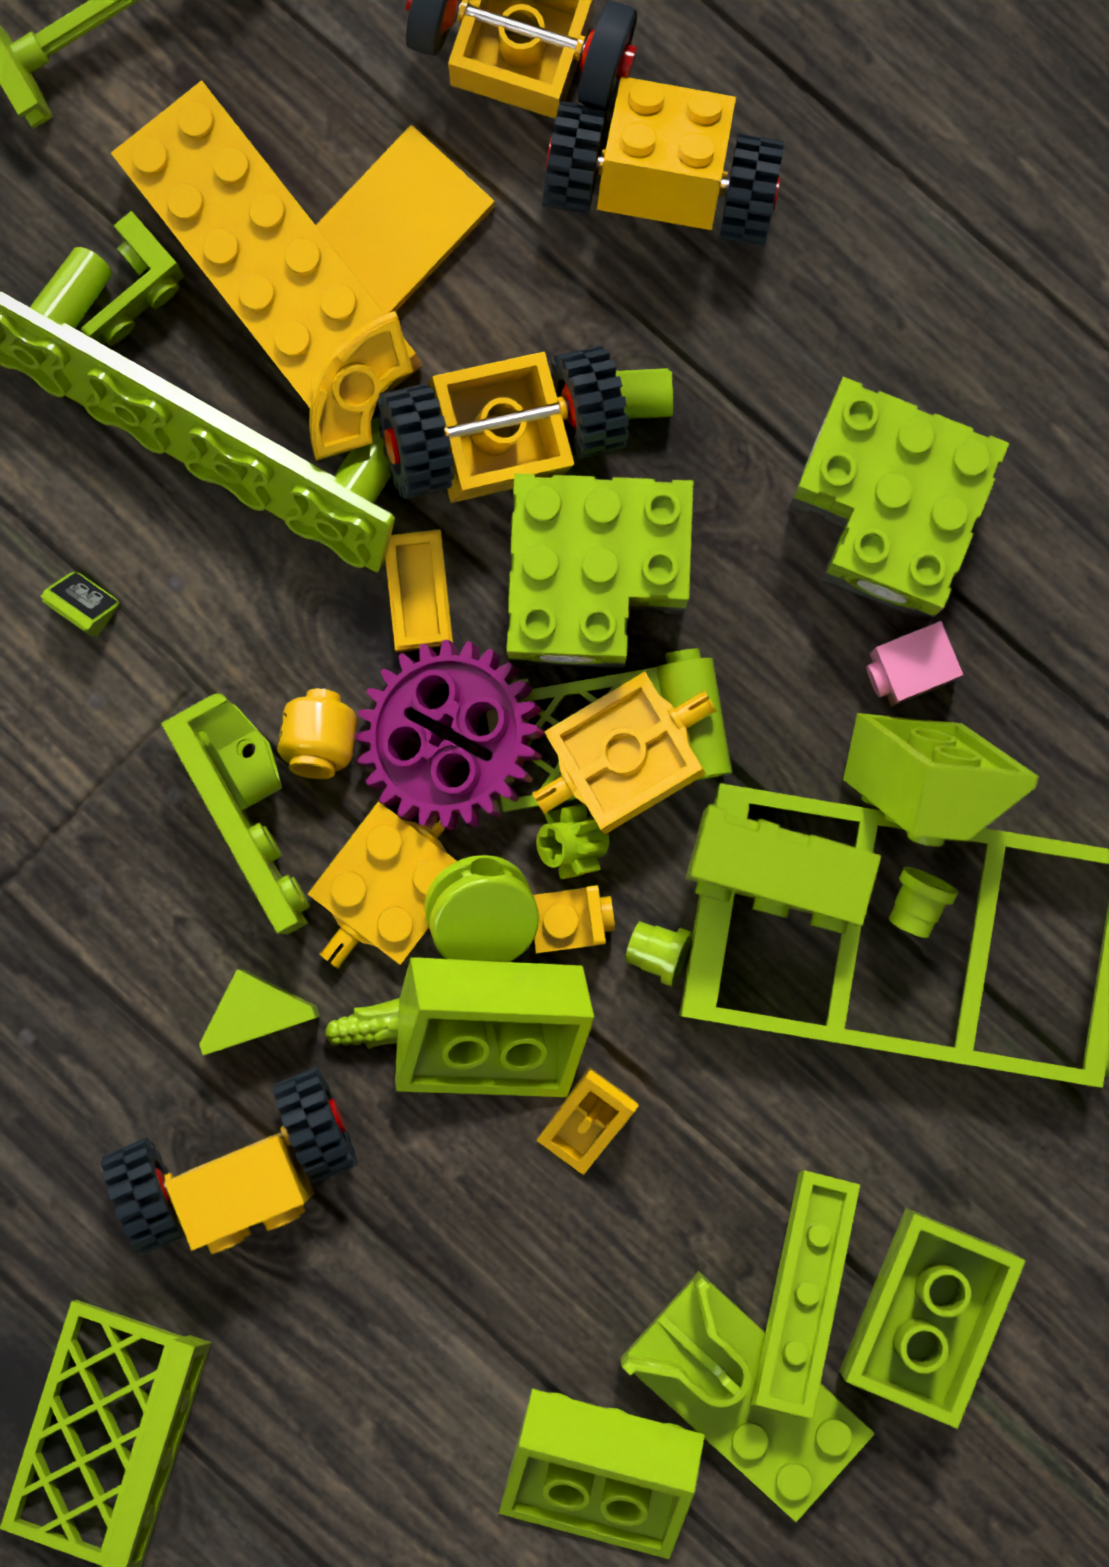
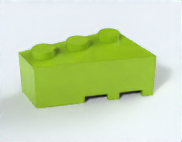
(782, 870)

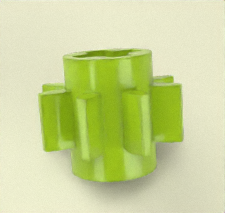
(571, 841)

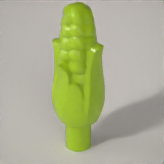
(368, 1025)

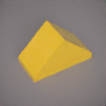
(587, 1121)

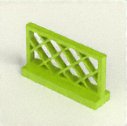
(153, 1451)

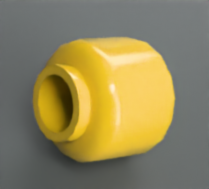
(317, 734)

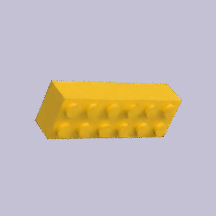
(249, 236)

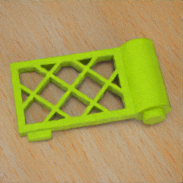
(676, 682)

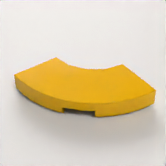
(352, 384)

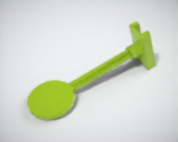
(33, 51)

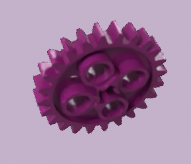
(424, 780)

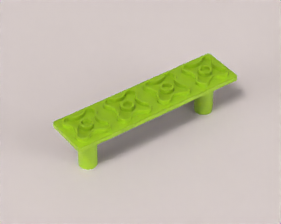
(168, 420)

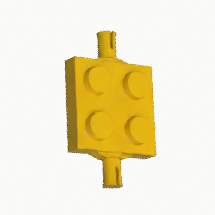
(624, 752)
(381, 885)

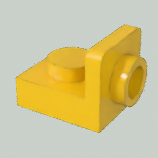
(573, 919)

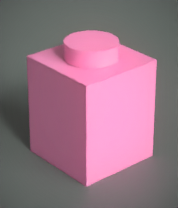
(913, 664)

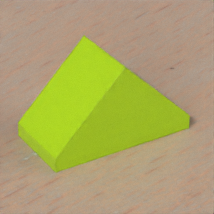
(252, 1011)

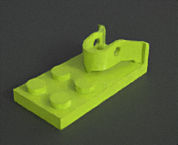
(211, 747)
(705, 1365)

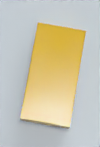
(418, 590)

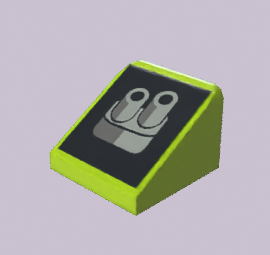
(81, 602)

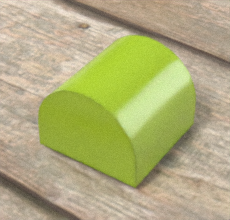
(647, 392)

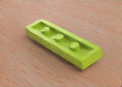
(805, 1295)

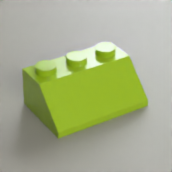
(933, 776)
(491, 1027)
(602, 1473)

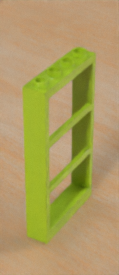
(713, 923)

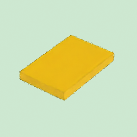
(404, 218)

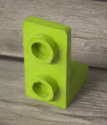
(152, 289)

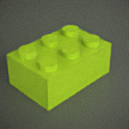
(931, 1318)

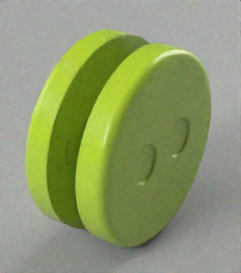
(481, 910)

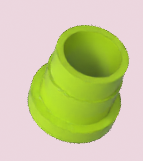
(920, 901)
(659, 951)

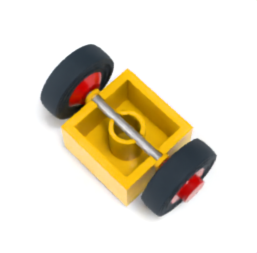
(529, 48)

